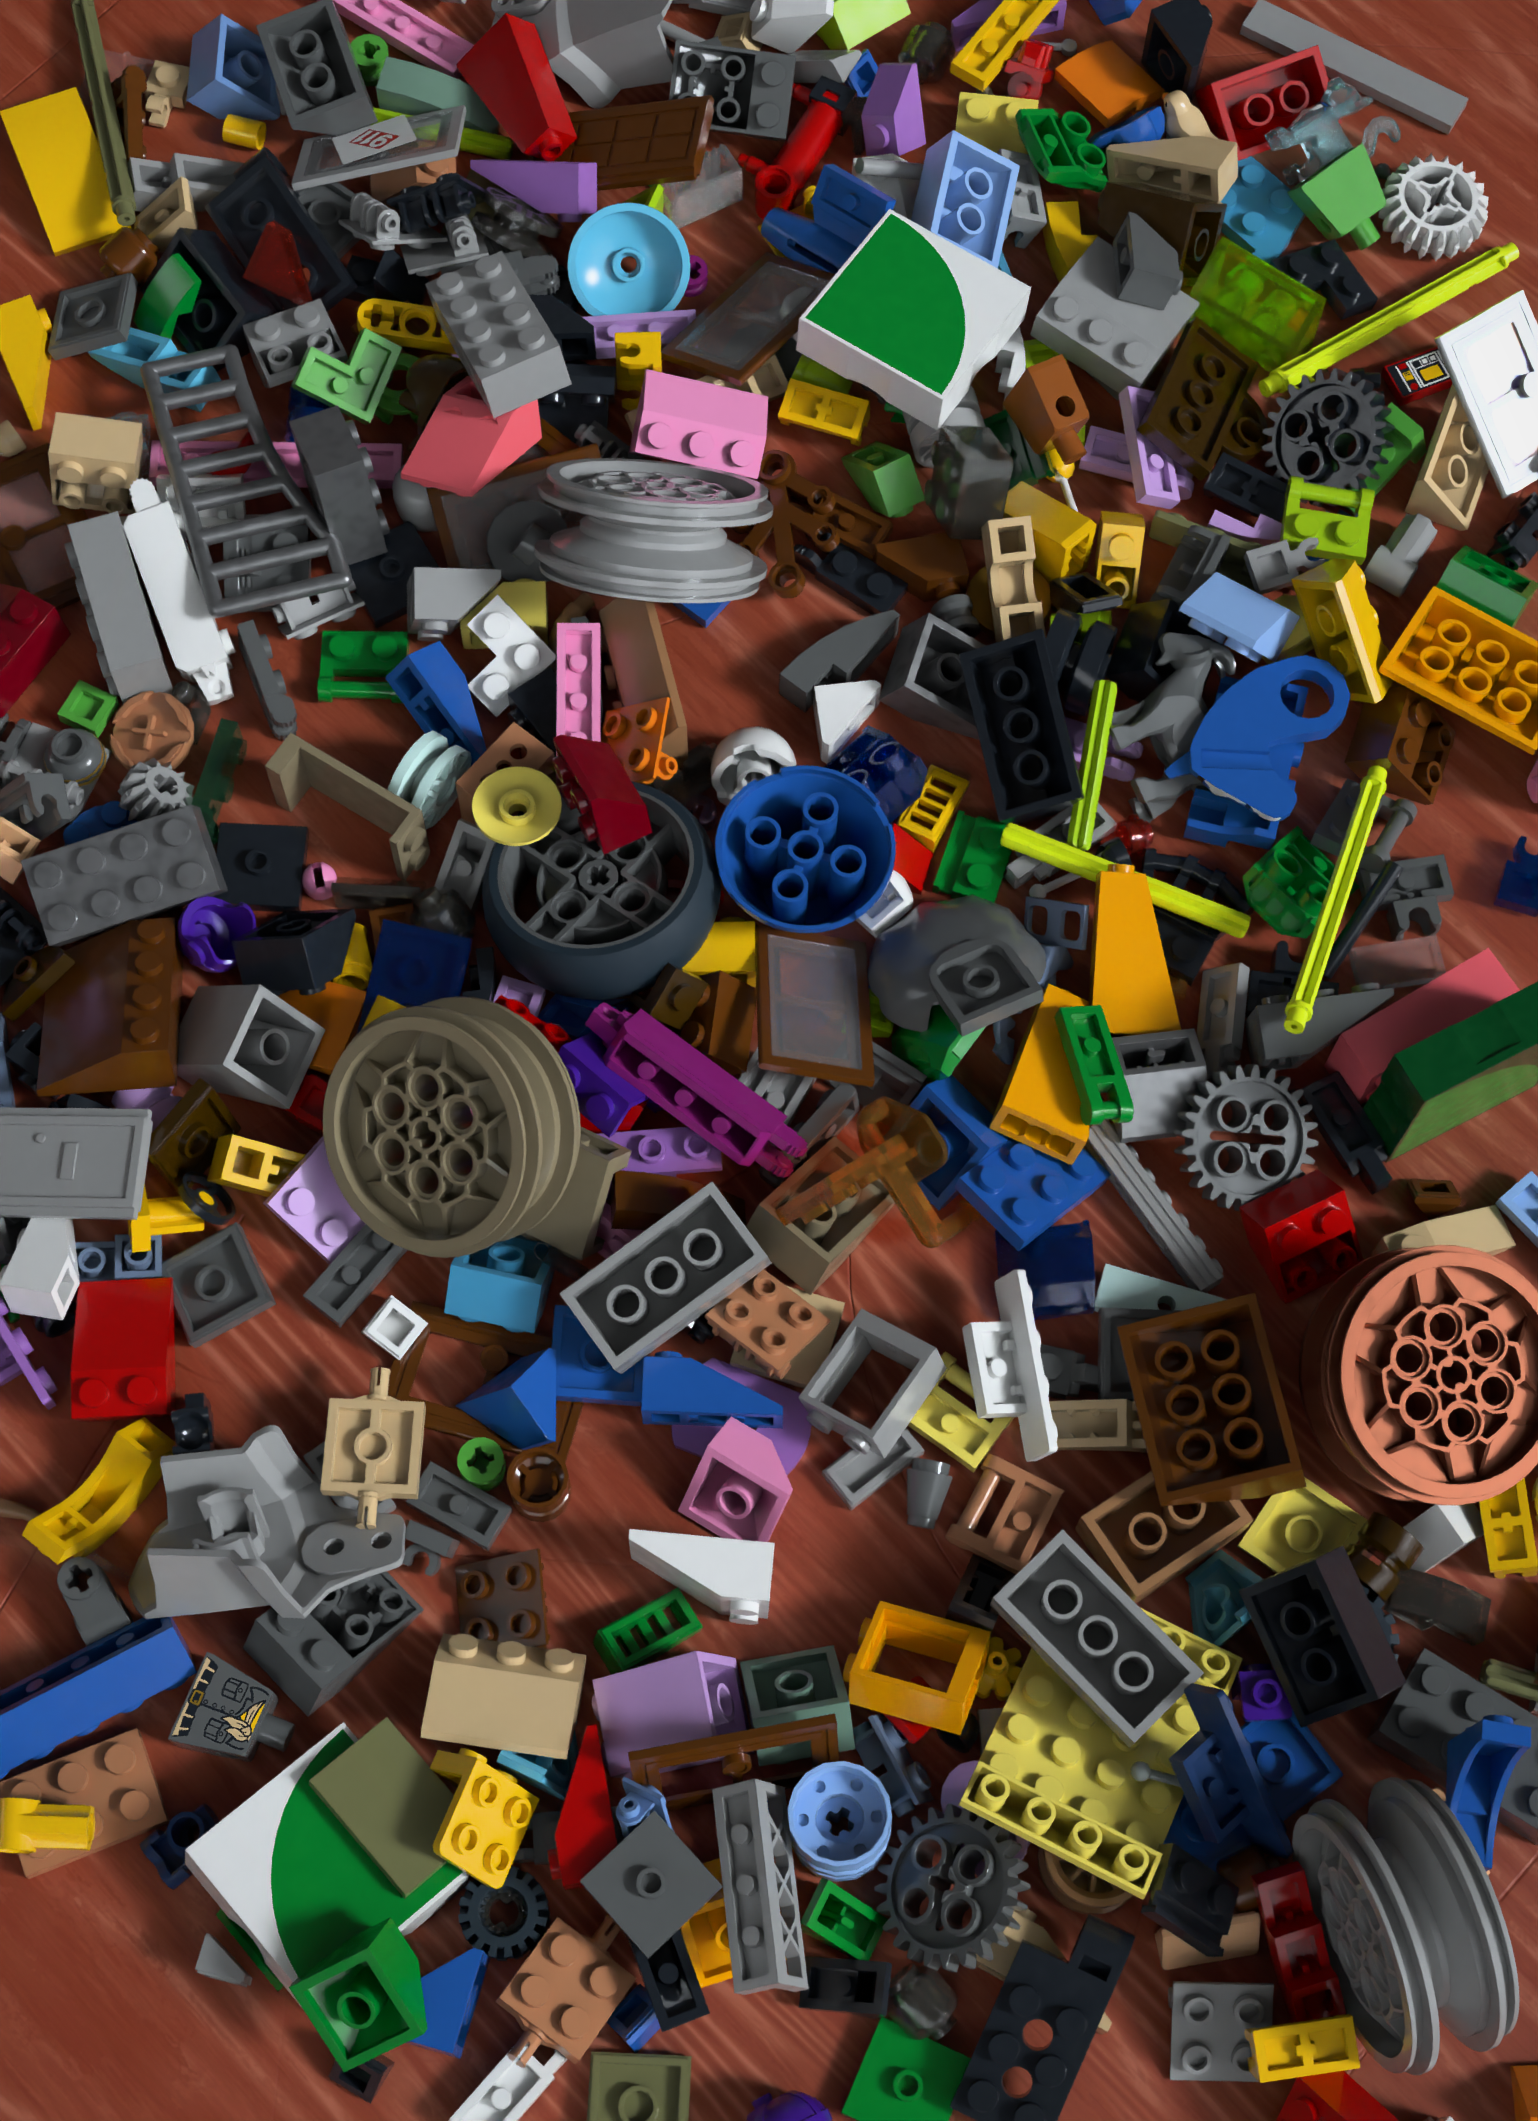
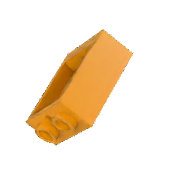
(927, 1636)

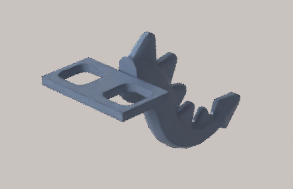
(1057, 958)

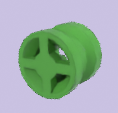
(364, 49)
(485, 1473)

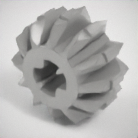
(153, 790)

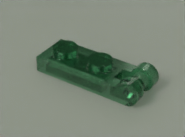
(216, 779)

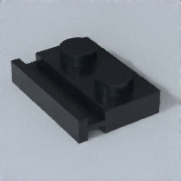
(1191, 1900)

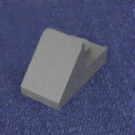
(466, 863)

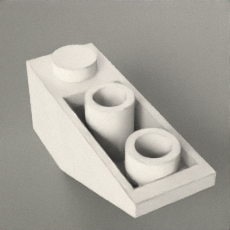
(42, 1269)

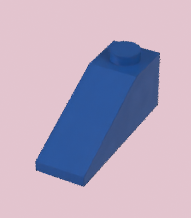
(438, 697)
(693, 1394)

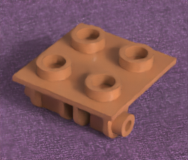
(767, 1322)

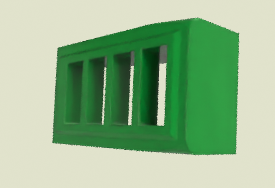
(606, 1637)

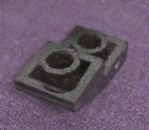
(1435, 1601)

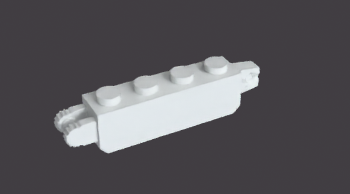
(177, 595)

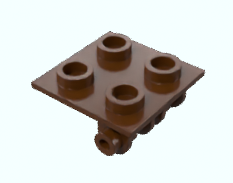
(504, 1599)

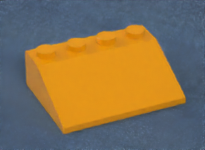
(1470, 667)

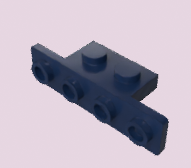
(1224, 1779)

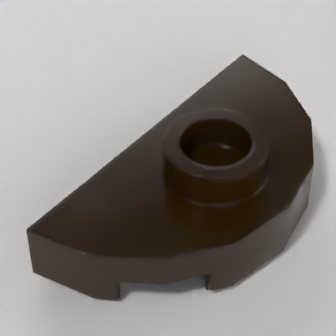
(32, 978)

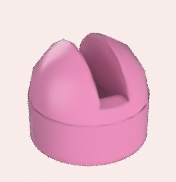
(309, 884)

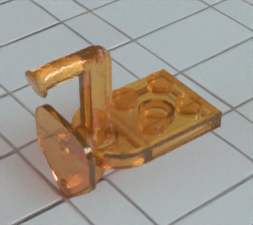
(900, 1150)

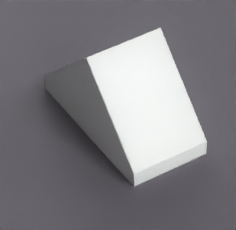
(841, 712)
(1444, 1532)

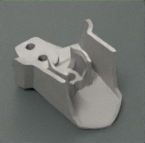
(600, 42)
(254, 1534)

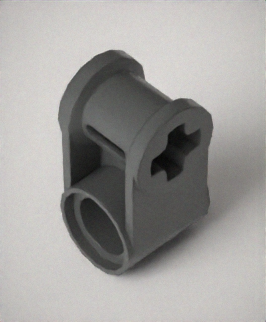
(99, 1608)

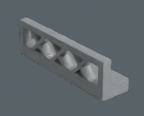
(757, 1887)

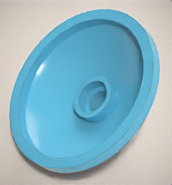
(631, 231)

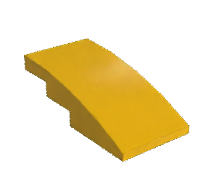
(62, 169)

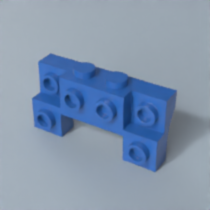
(1218, 819)

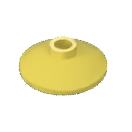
(512, 791)

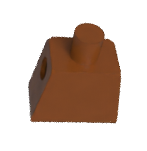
(1049, 409)

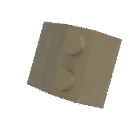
(818, 1249)

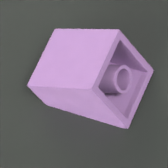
(666, 1705)

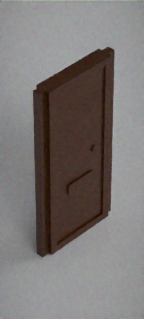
(642, 141)

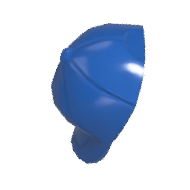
(1142, 126)

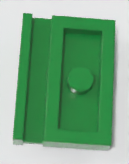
(973, 859)

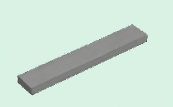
(1356, 66)

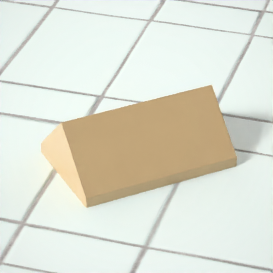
(1450, 471)

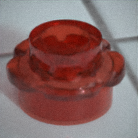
(1135, 834)

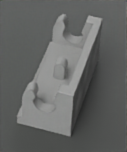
(1027, 208)

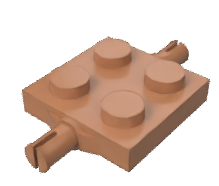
(565, 1991)

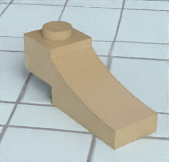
(1098, 1425)

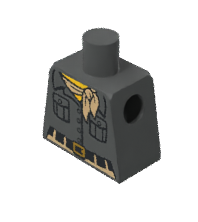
(229, 1714)

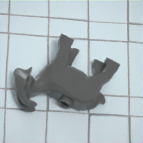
(1171, 717)

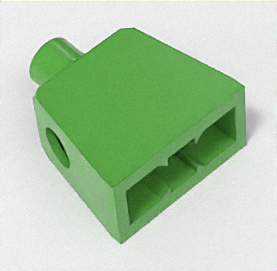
(1343, 197)

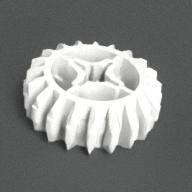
(1447, 226)

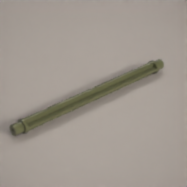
(104, 111)

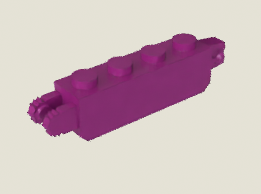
(695, 1090)

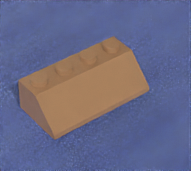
(641, 666)

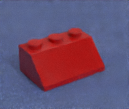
(1263, 98)

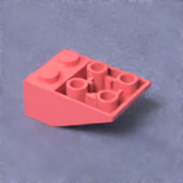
(468, 446)

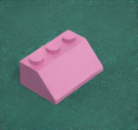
(700, 424)

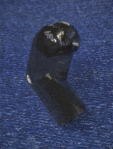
(199, 708)

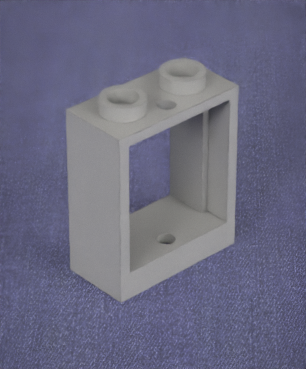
(862, 1336)

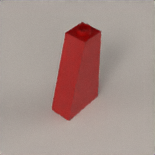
(519, 87)

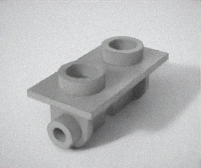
(304, 617)

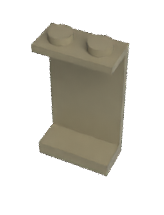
(301, 766)

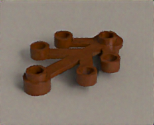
(786, 515)

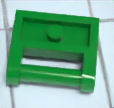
(359, 656)

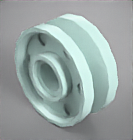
(429, 775)

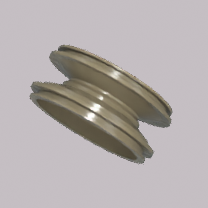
(397, 1130)

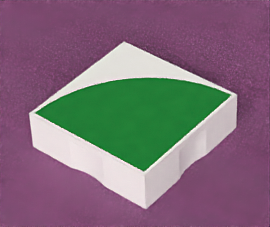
(912, 318)
(299, 1876)

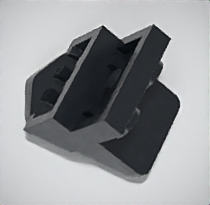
(581, 401)

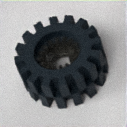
(499, 1940)

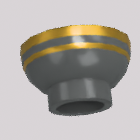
(75, 755)

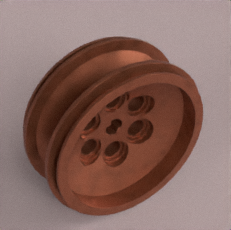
(1359, 1393)

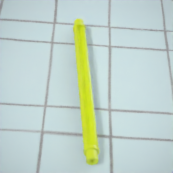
(1389, 319)
(1300, 1007)

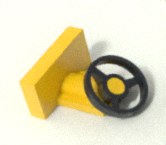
(179, 1213)

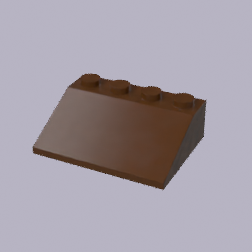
(115, 1013)
(1211, 1404)

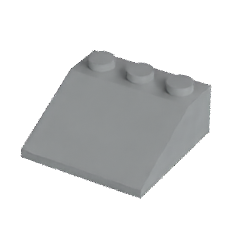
(1104, 334)

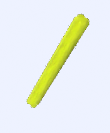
(1089, 865)

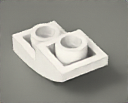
(1011, 362)

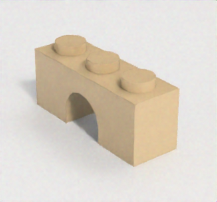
(1009, 568)

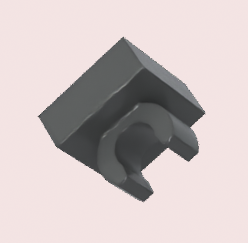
(430, 1542)

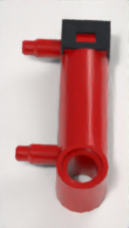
(822, 121)

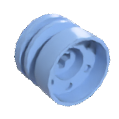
(832, 1793)

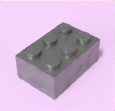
(340, 482)

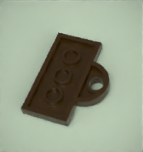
(1205, 403)

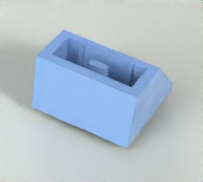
(1247, 619)

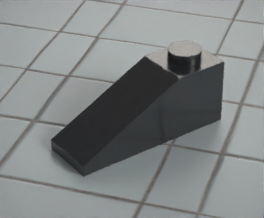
(671, 1983)

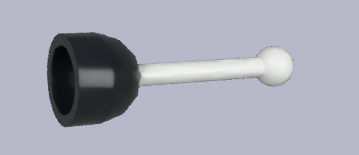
(1111, 850)

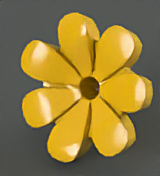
(999, 1677)

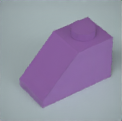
(894, 111)

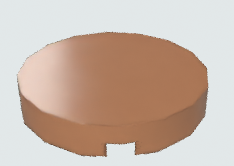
(150, 728)

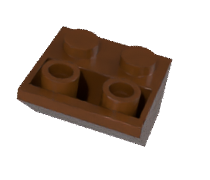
(1406, 740)
(722, 1022)

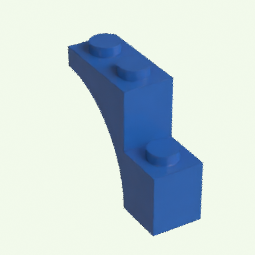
(1478, 1774)

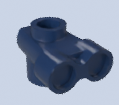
(168, 1847)

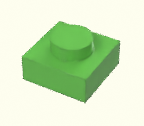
(88, 708)

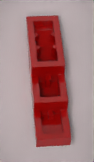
(1297, 1944)

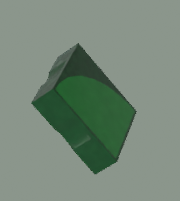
(1457, 1074)

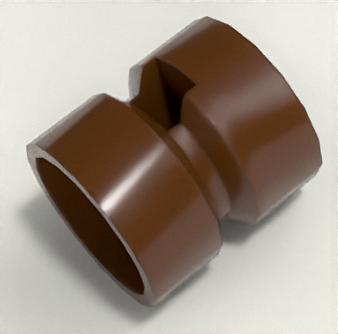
(539, 1484)

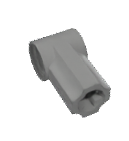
(1398, 560)

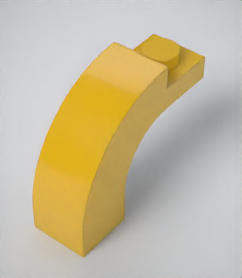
(106, 1497)

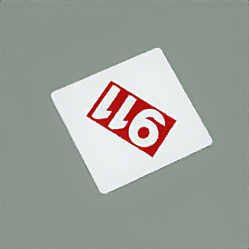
(374, 139)

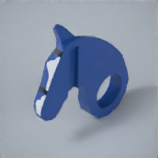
(1248, 719)

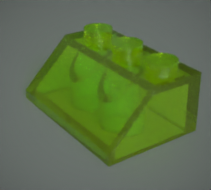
(1256, 306)

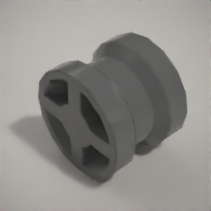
(957, 612)

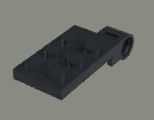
(1064, 1995)

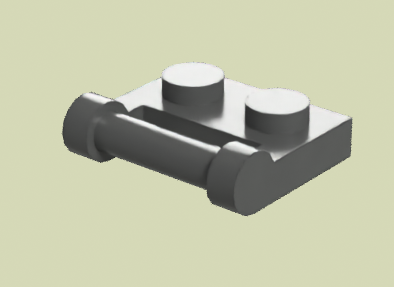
(1334, 825)

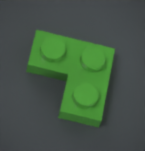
(353, 385)

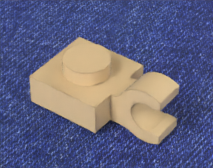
(165, 89)

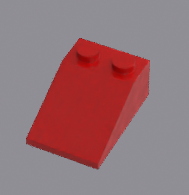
(123, 1350)

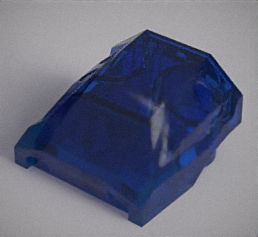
(883, 768)
(1056, 1269)

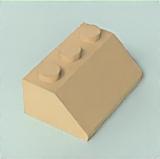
(504, 1696)

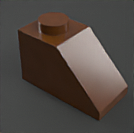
(929, 564)

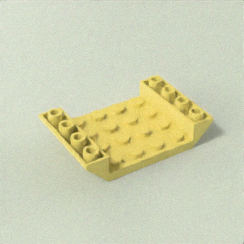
(1068, 1779)

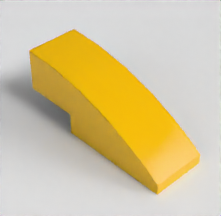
(1064, 237)

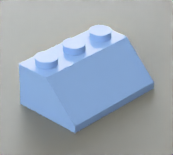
(966, 195)

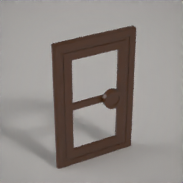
(493, 1360)
(819, 1730)

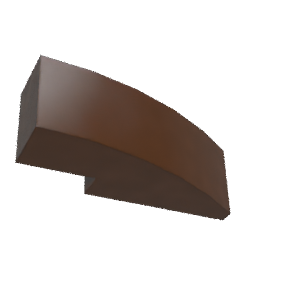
(645, 1198)

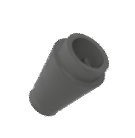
(926, 1491)

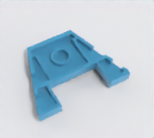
(1260, 212)

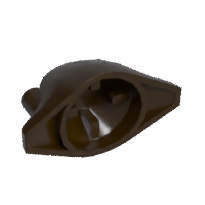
(427, 383)

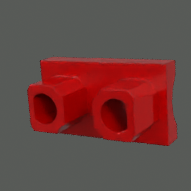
(1030, 70)

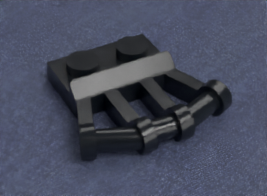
(1184, 940)

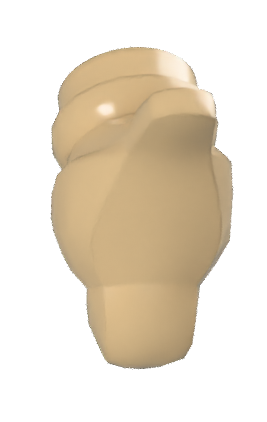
(1183, 117)

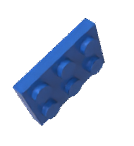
(1028, 1190)

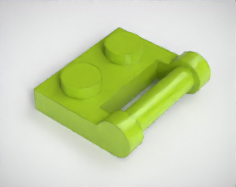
(1337, 534)

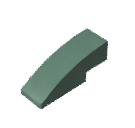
(421, 90)

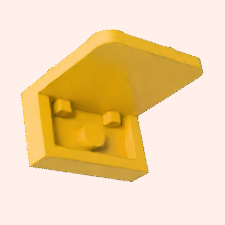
(483, 1817)

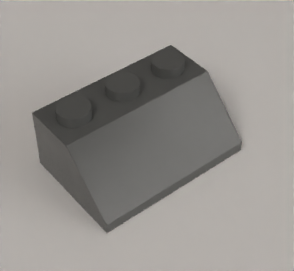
(317, 70)

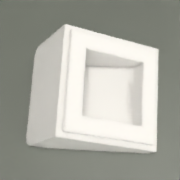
(394, 1327)

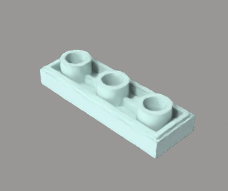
(1138, 1291)

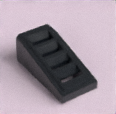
(1082, 594)

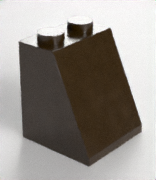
(1182, 220)

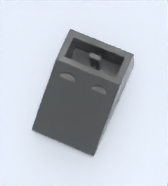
(747, 87)
(1332, 1014)
(335, 1642)

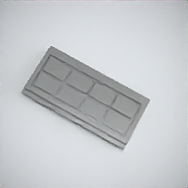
(73, 1162)

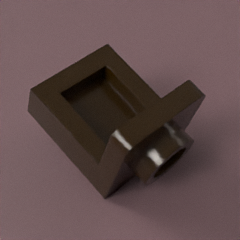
(672, 996)

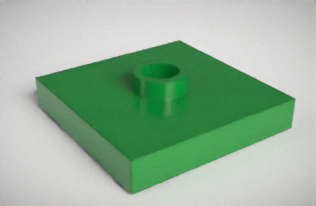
(904, 2078)

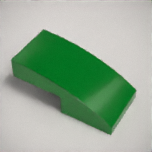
(167, 296)

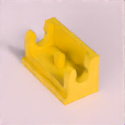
(633, 355)
(824, 410)
(1509, 1533)
(1303, 2048)

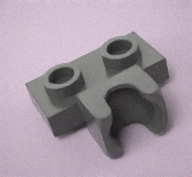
(1414, 894)

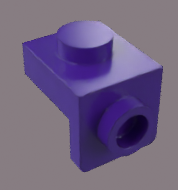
(1260, 1694)

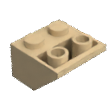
(94, 462)

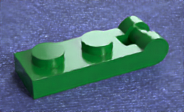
(1094, 1064)

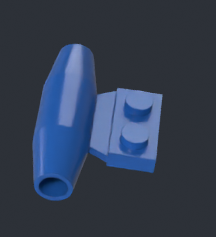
(843, 217)

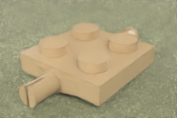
(373, 1448)

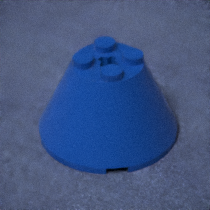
(805, 849)

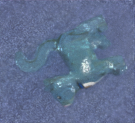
(1321, 133)

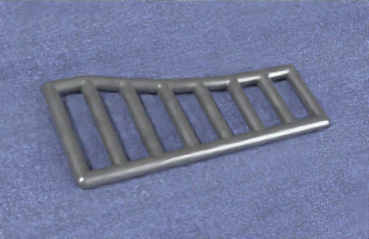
(281, 481)

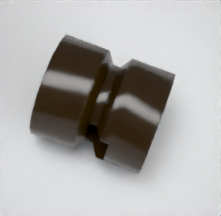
(1390, 1545)

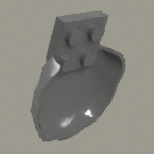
(960, 956)

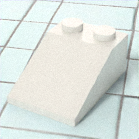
(717, 1571)

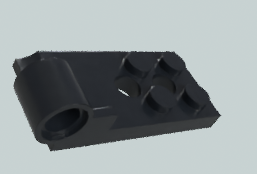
(264, 195)

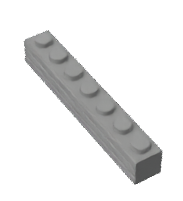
(1154, 1209)

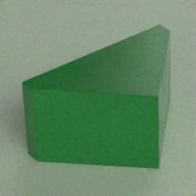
(842, 1921)

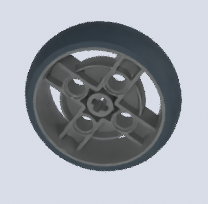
(607, 945)

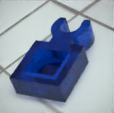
(1519, 882)

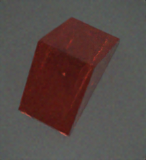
(277, 265)

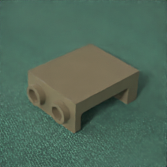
(577, 1215)

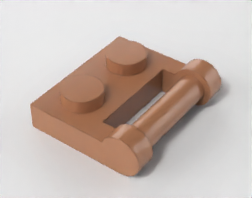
(1018, 1522)

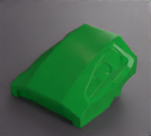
(1060, 148)
(1290, 885)
(933, 1050)

